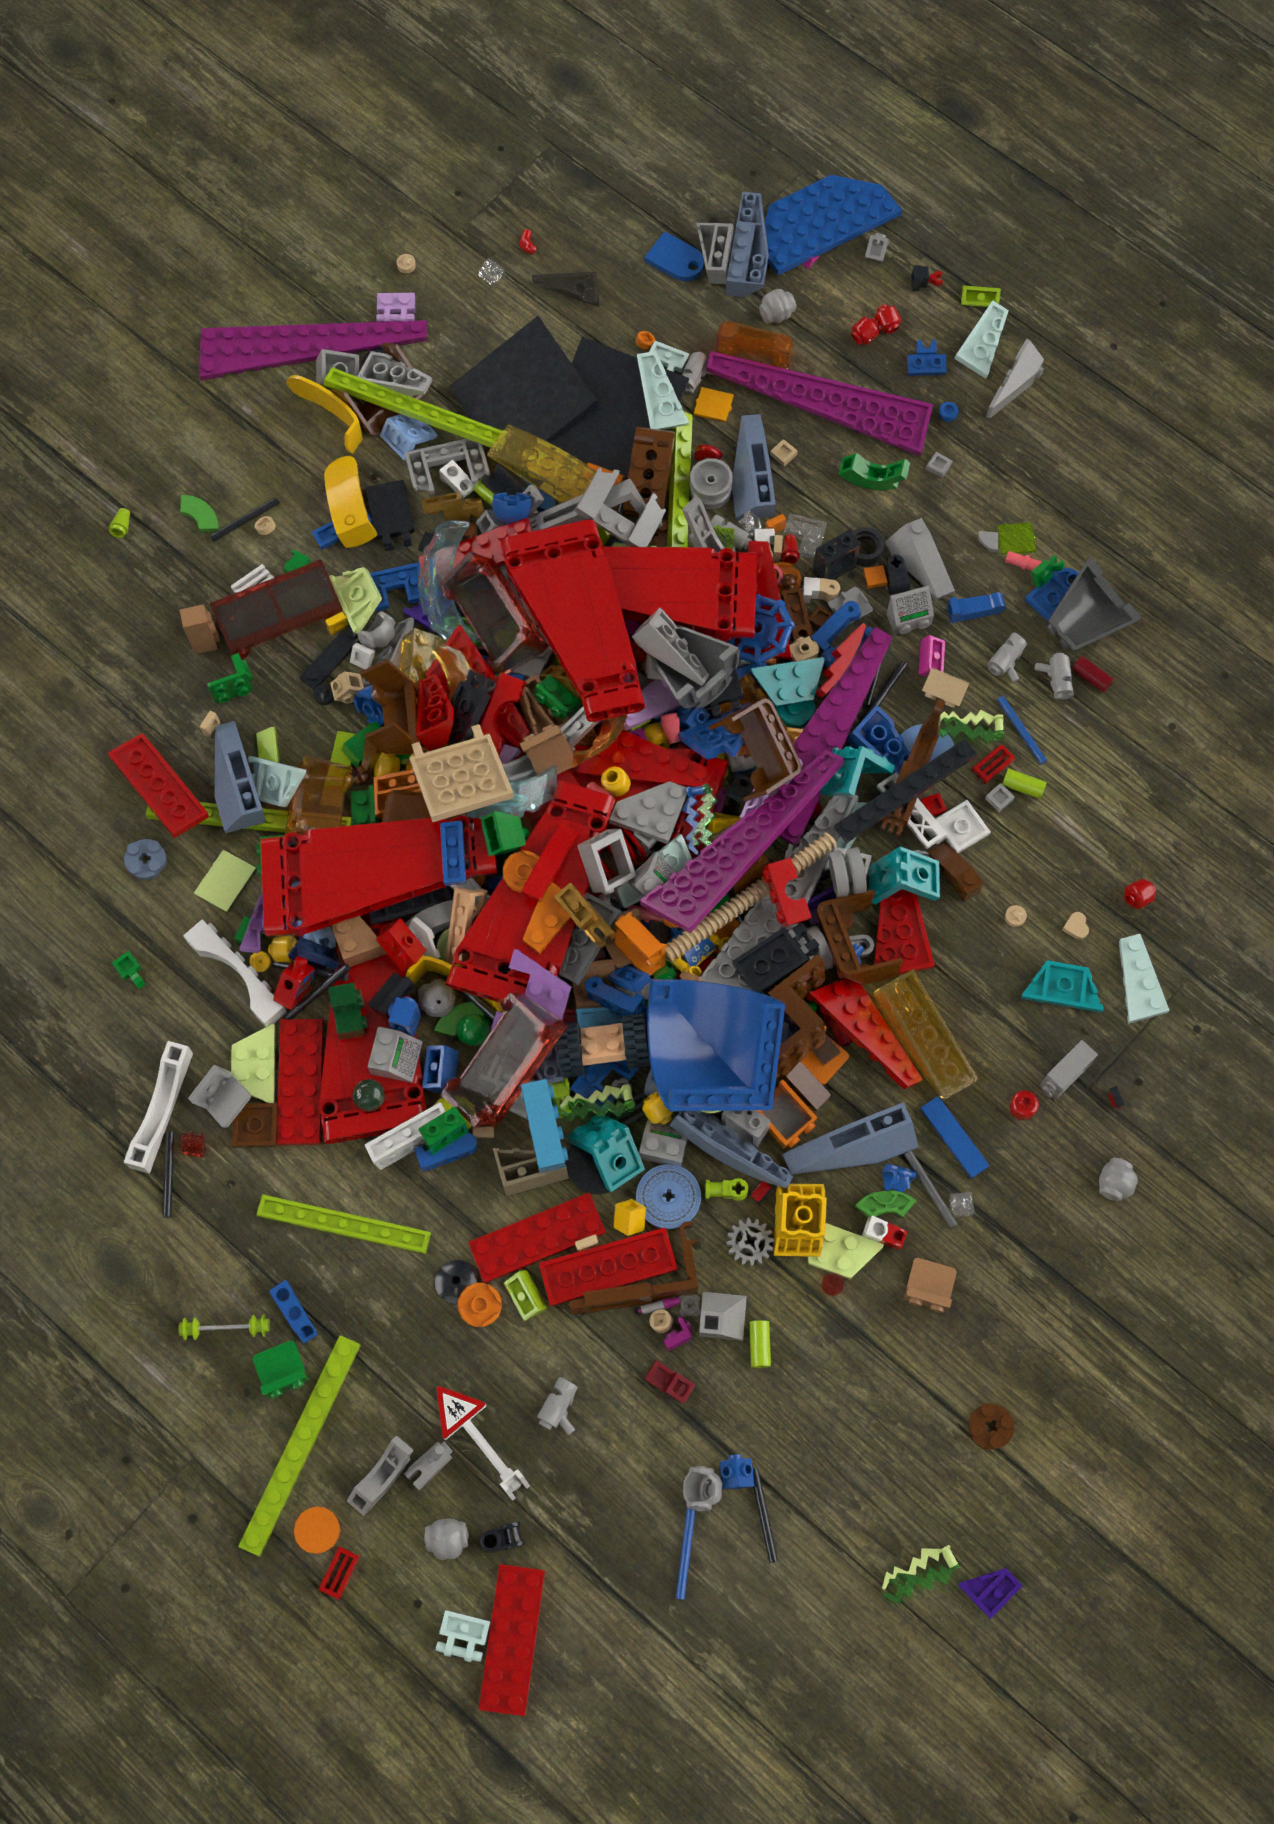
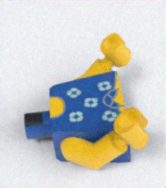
(696, 955)

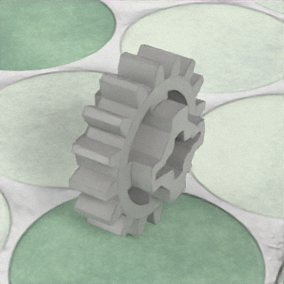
(759, 1237)

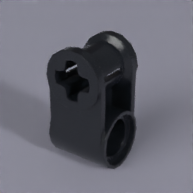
(896, 575)
(504, 1538)

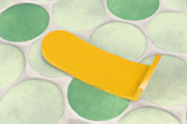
(318, 394)
(347, 503)
(441, 967)

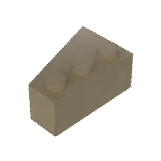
(521, 1172)

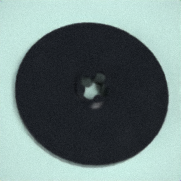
(584, 1173)

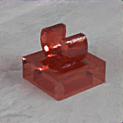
(193, 1144)

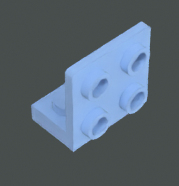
(404, 433)

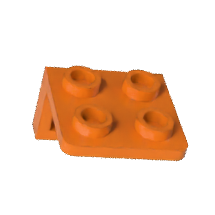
(826, 1072)

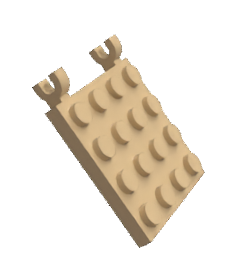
(461, 776)

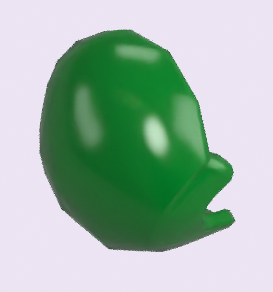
(473, 1029)

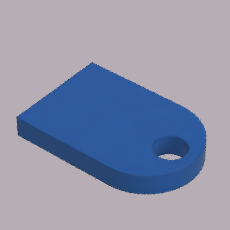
(675, 258)
(1049, 595)

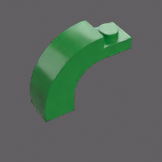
(871, 475)

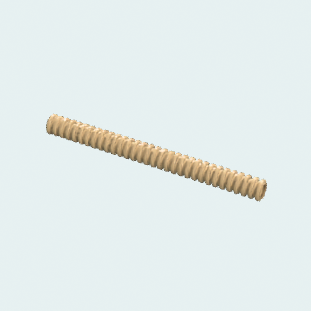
(744, 900)

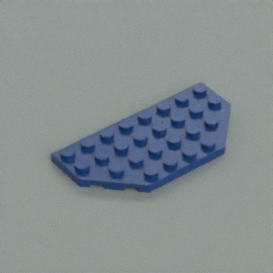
(824, 218)

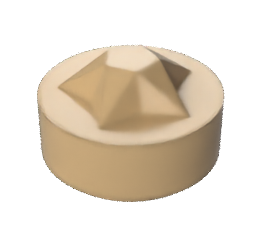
(406, 263)
(265, 525)
(1015, 916)
(661, 1321)

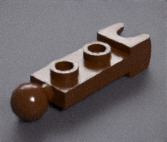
(796, 607)

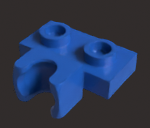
(926, 361)

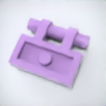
(395, 303)

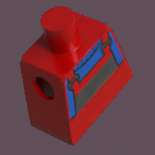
(296, 975)

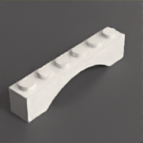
(208, 944)
(150, 1134)

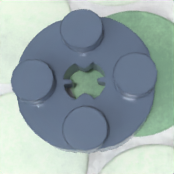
(141, 848)

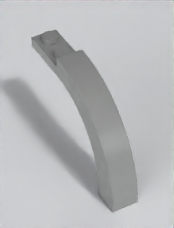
(700, 526)
(573, 731)

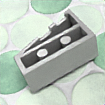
(716, 247)

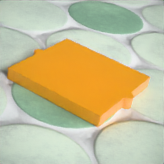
(713, 404)

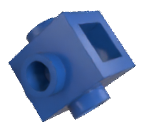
(692, 717)
(736, 1472)

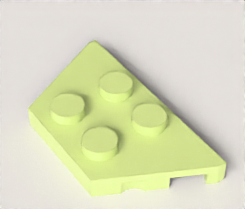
(357, 596)
(255, 1063)
(844, 1252)

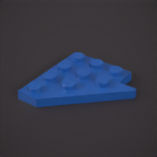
(712, 742)

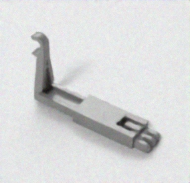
(565, 513)

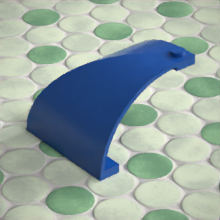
(713, 1045)

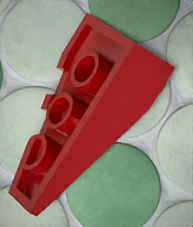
(433, 714)

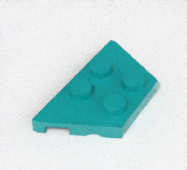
(789, 681)
(1064, 986)

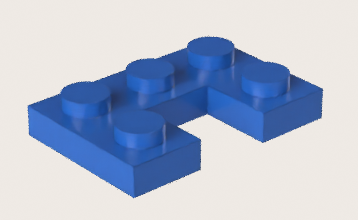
(397, 578)
(596, 1074)

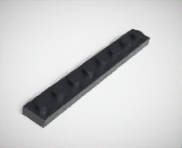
(905, 791)

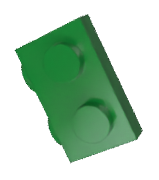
(233, 685)
(280, 1369)

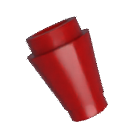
(790, 550)

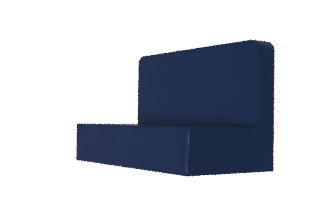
(316, 954)

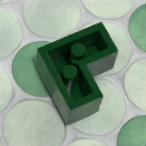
(347, 1005)

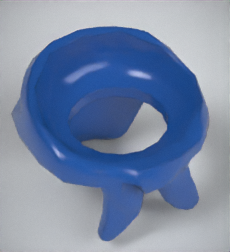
(897, 1177)

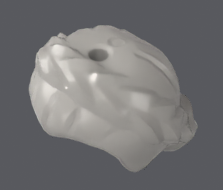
(430, 993)

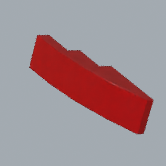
(843, 654)
(550, 862)

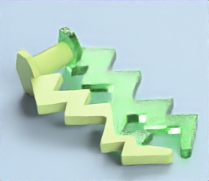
(962, 726)
(589, 1104)
(912, 1578)

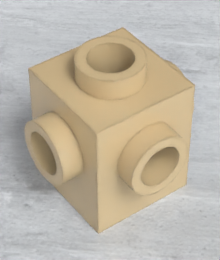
(804, 649)
(346, 686)

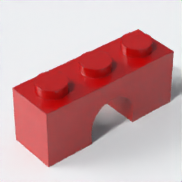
(788, 910)

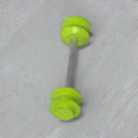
(193, 1328)

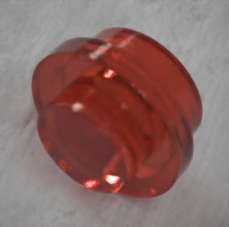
(832, 1284)

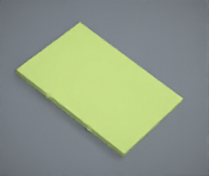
(224, 880)

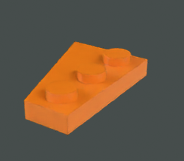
(546, 921)

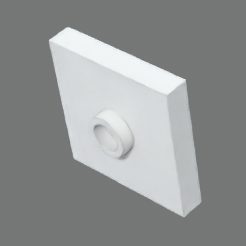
(962, 826)

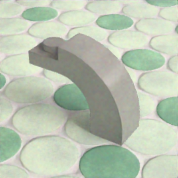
(489, 521)
(436, 917)
(381, 1477)

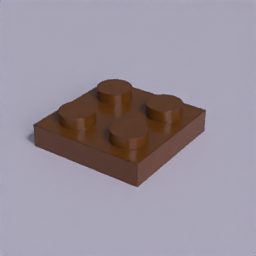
(255, 1126)

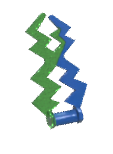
(699, 827)

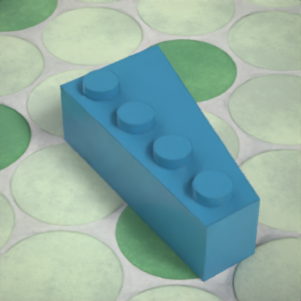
(543, 1126)

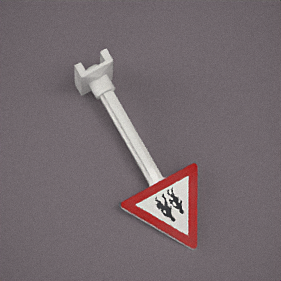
(456, 1412)

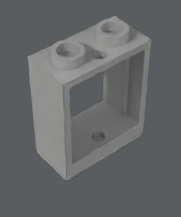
(593, 865)
(1068, 1070)
(748, 1127)

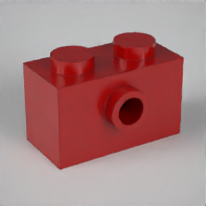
(401, 944)

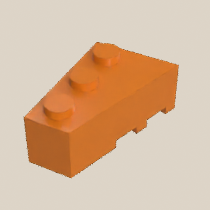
(386, 783)

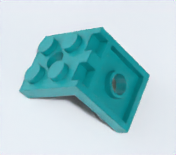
(855, 762)
(901, 871)
(607, 1142)

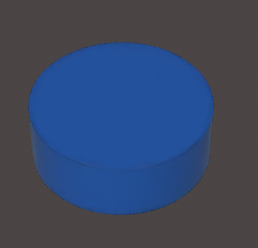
(948, 411)

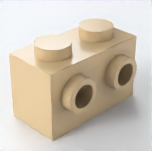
(945, 687)

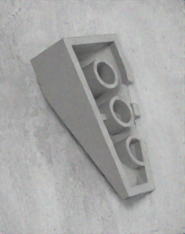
(389, 373)
(1023, 373)
(921, 557)
(661, 641)
(394, 648)

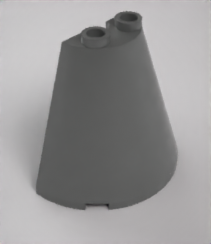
(1089, 610)
(716, 657)

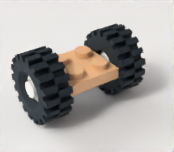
(603, 1045)

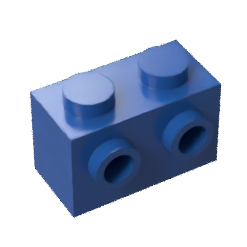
(404, 1015)
(439, 1067)

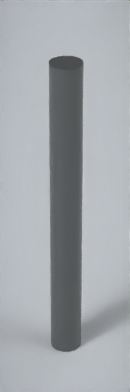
(931, 1189)

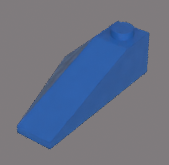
(879, 734)

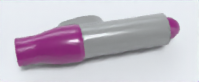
(663, 1304)

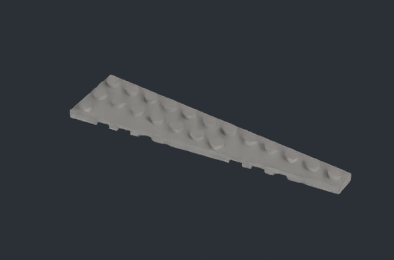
(762, 919)

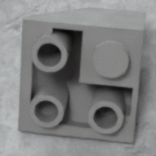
(722, 1316)

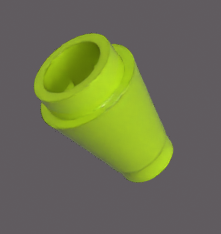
(120, 523)

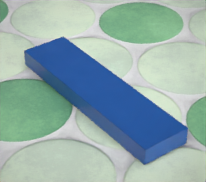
(954, 1137)

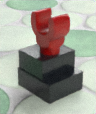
(920, 277)

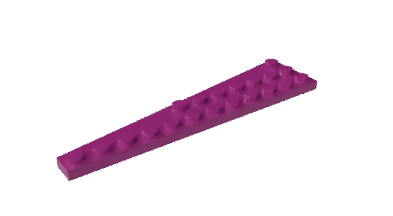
(254, 347)
(867, 411)
(836, 717)
(706, 879)

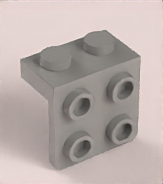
(220, 1095)

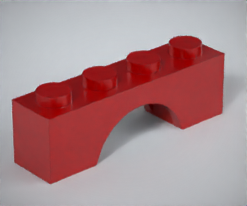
(507, 691)

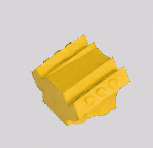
(799, 1220)

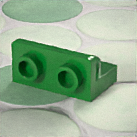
(555, 697)
(363, 807)
(443, 1130)

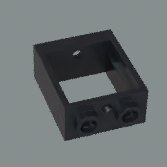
(836, 560)

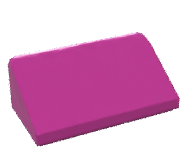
(931, 655)

